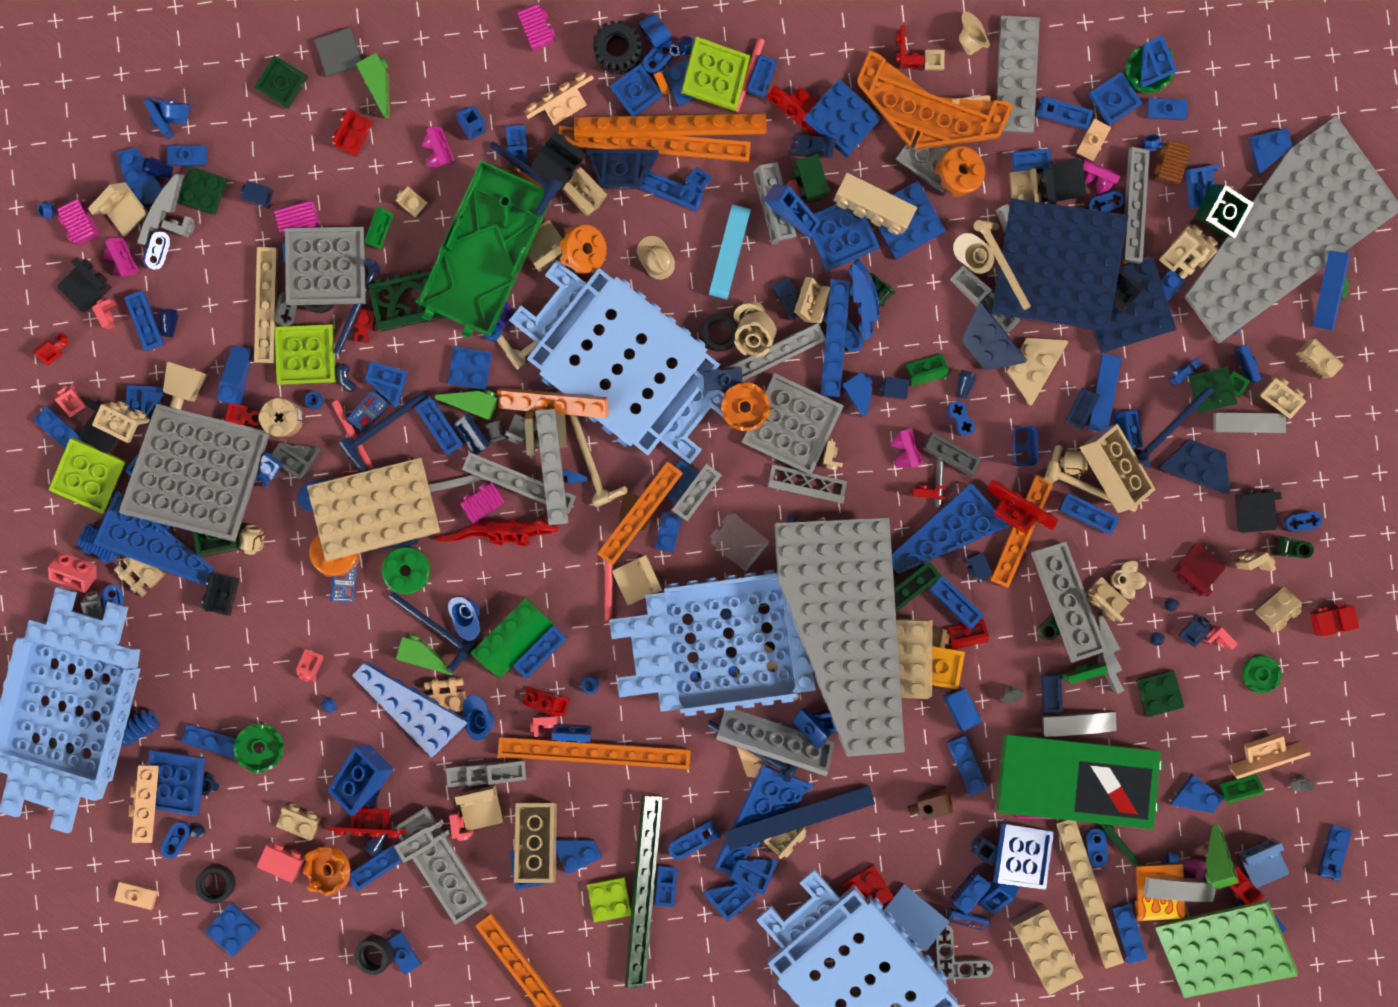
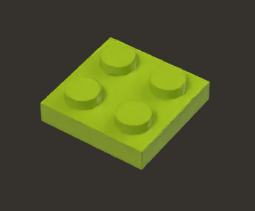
(609, 899)

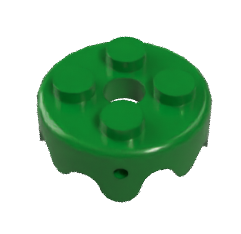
(1133, 73)
(419, 568)
(258, 761)

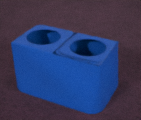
(1032, 442)
(962, 708)

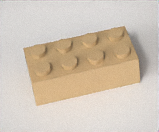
(874, 204)
(1117, 468)
(915, 657)
(535, 843)
(1046, 949)

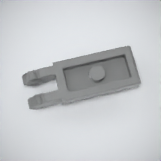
(420, 841)

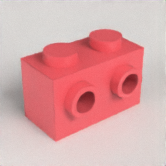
(72, 572)
(281, 861)

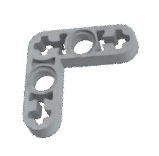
(955, 964)

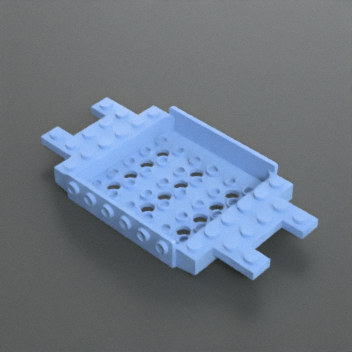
(570, 320)
(663, 652)
(36, 769)
(831, 921)

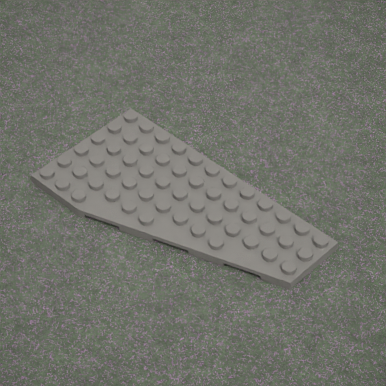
(1312, 203)
(845, 614)

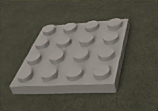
(325, 266)
(796, 424)

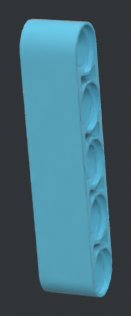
(729, 252)

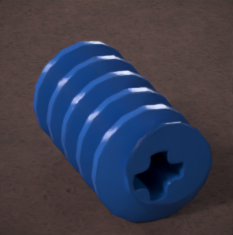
(140, 726)

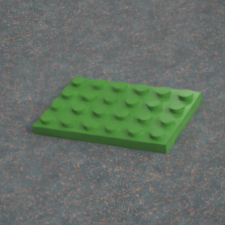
(1226, 949)

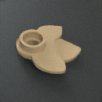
(1130, 579)

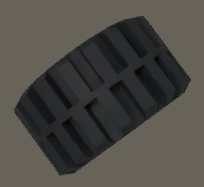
(612, 32)

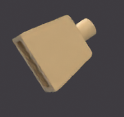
(182, 384)

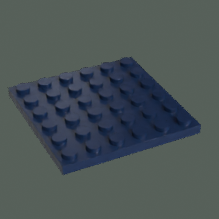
(1062, 262)

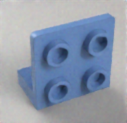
(1264, 862)

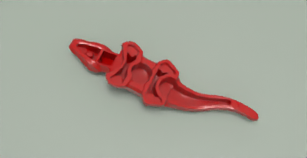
(502, 531)

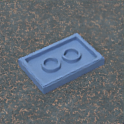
(916, 917)

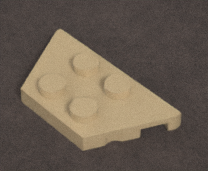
(1041, 359)

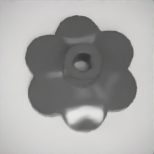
(1011, 695)
(1302, 784)

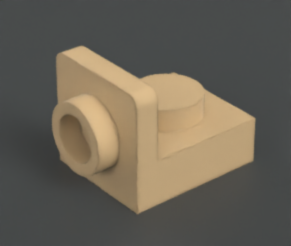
(411, 201)
(829, 453)

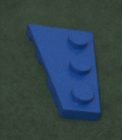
(144, 187)

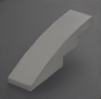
(164, 203)
(979, 292)
(1249, 422)
(1108, 658)
(1079, 723)
(485, 773)
(1178, 889)

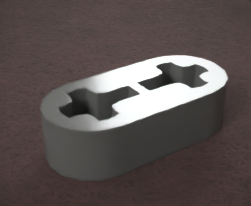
(280, 310)

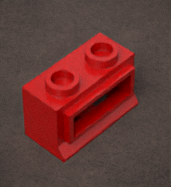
(1245, 889)

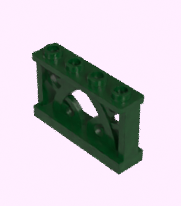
(393, 320)

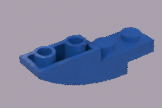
(864, 291)

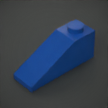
(792, 209)
(235, 376)

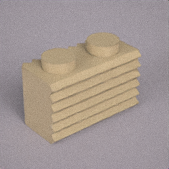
(1319, 359)

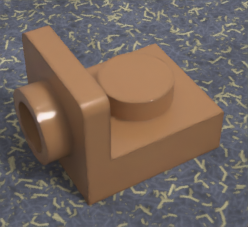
(939, 637)

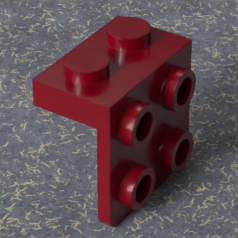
(1199, 570)

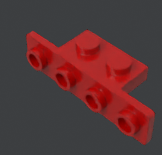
(795, 106)
(1019, 511)
(369, 821)

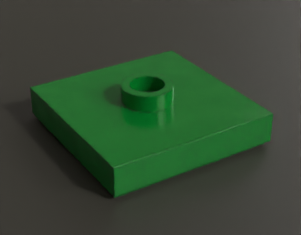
(1083, 672)

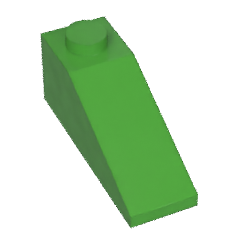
(377, 79)
(474, 402)
(421, 654)
(1218, 862)

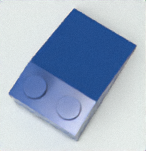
(360, 778)

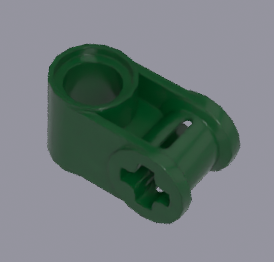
(882, 287)
(1290, 548)
(1051, 622)

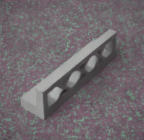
(778, 228)
(807, 491)

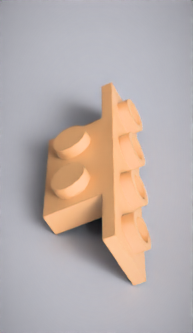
(561, 102)
(1267, 754)
(144, 803)

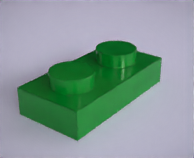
(378, 228)
(1241, 789)

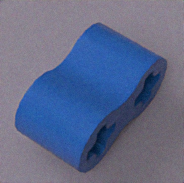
(654, 30)
(961, 418)

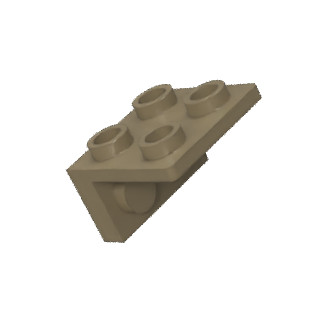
(531, 432)

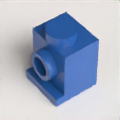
(471, 122)

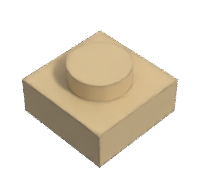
(934, 60)

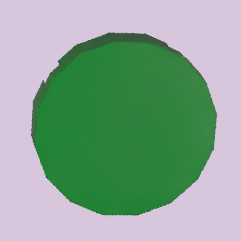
(1261, 674)

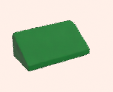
(927, 370)

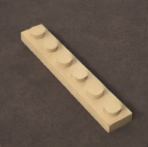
(265, 304)

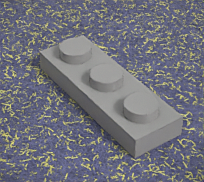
(696, 492)

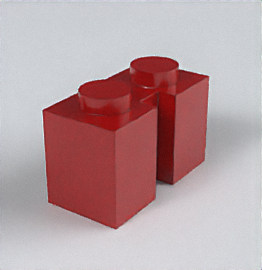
(1334, 619)

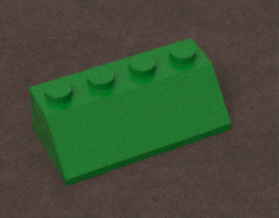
(512, 638)

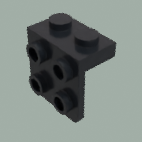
(558, 159)
(1063, 181)
(84, 285)
(99, 439)
(1256, 510)

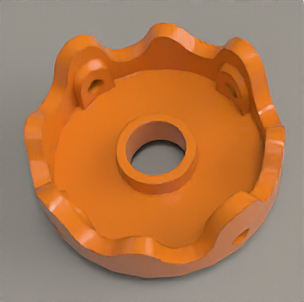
(952, 178)
(572, 248)
(758, 403)
(330, 568)
(319, 878)

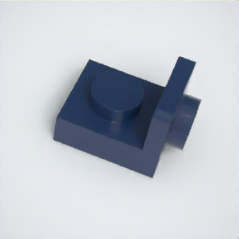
(1196, 630)

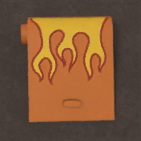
(1153, 908)

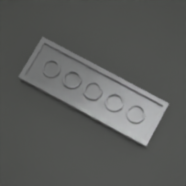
(1018, 70)
(1068, 602)
(774, 741)
(444, 870)

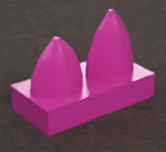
(442, 154)
(1105, 179)
(119, 252)
(912, 455)
(1195, 868)

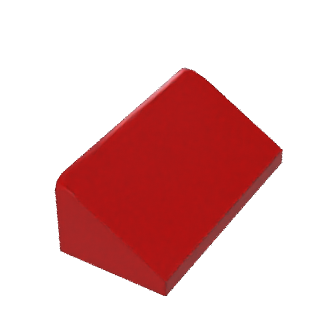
(963, 637)

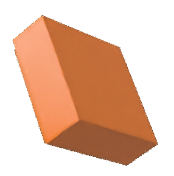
(662, 82)

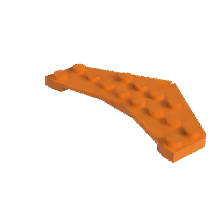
(936, 118)

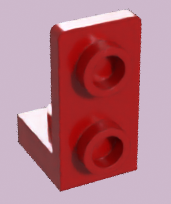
(913, 60)
(547, 703)

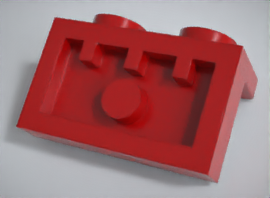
(351, 132)

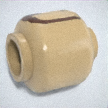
(1074, 463)
(251, 539)

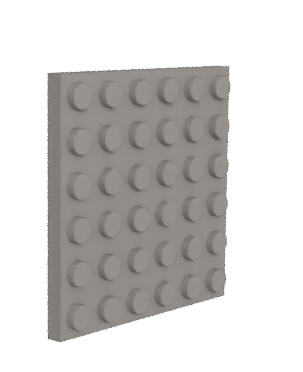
(194, 472)

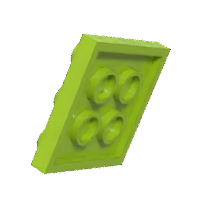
(715, 74)
(305, 354)
(87, 475)

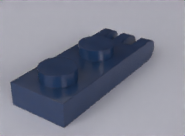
(813, 145)

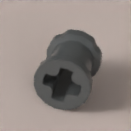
(495, 432)

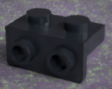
(1126, 291)
(220, 594)

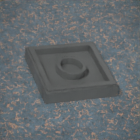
(338, 52)

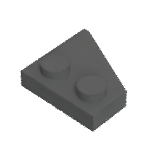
(296, 458)

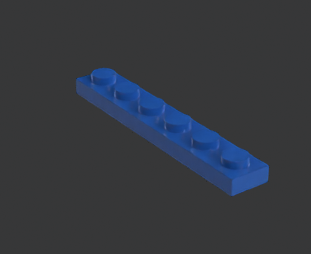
(835, 338)

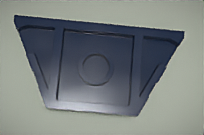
(622, 166)
(990, 342)
(1199, 465)

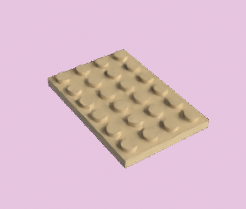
(373, 509)

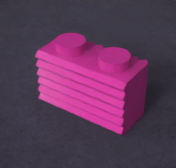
(535, 27)
(297, 216)
(77, 222)
(482, 502)

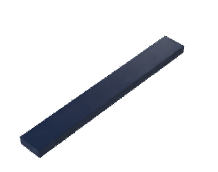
(799, 817)

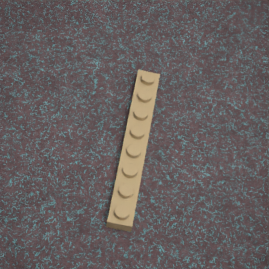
(1089, 893)

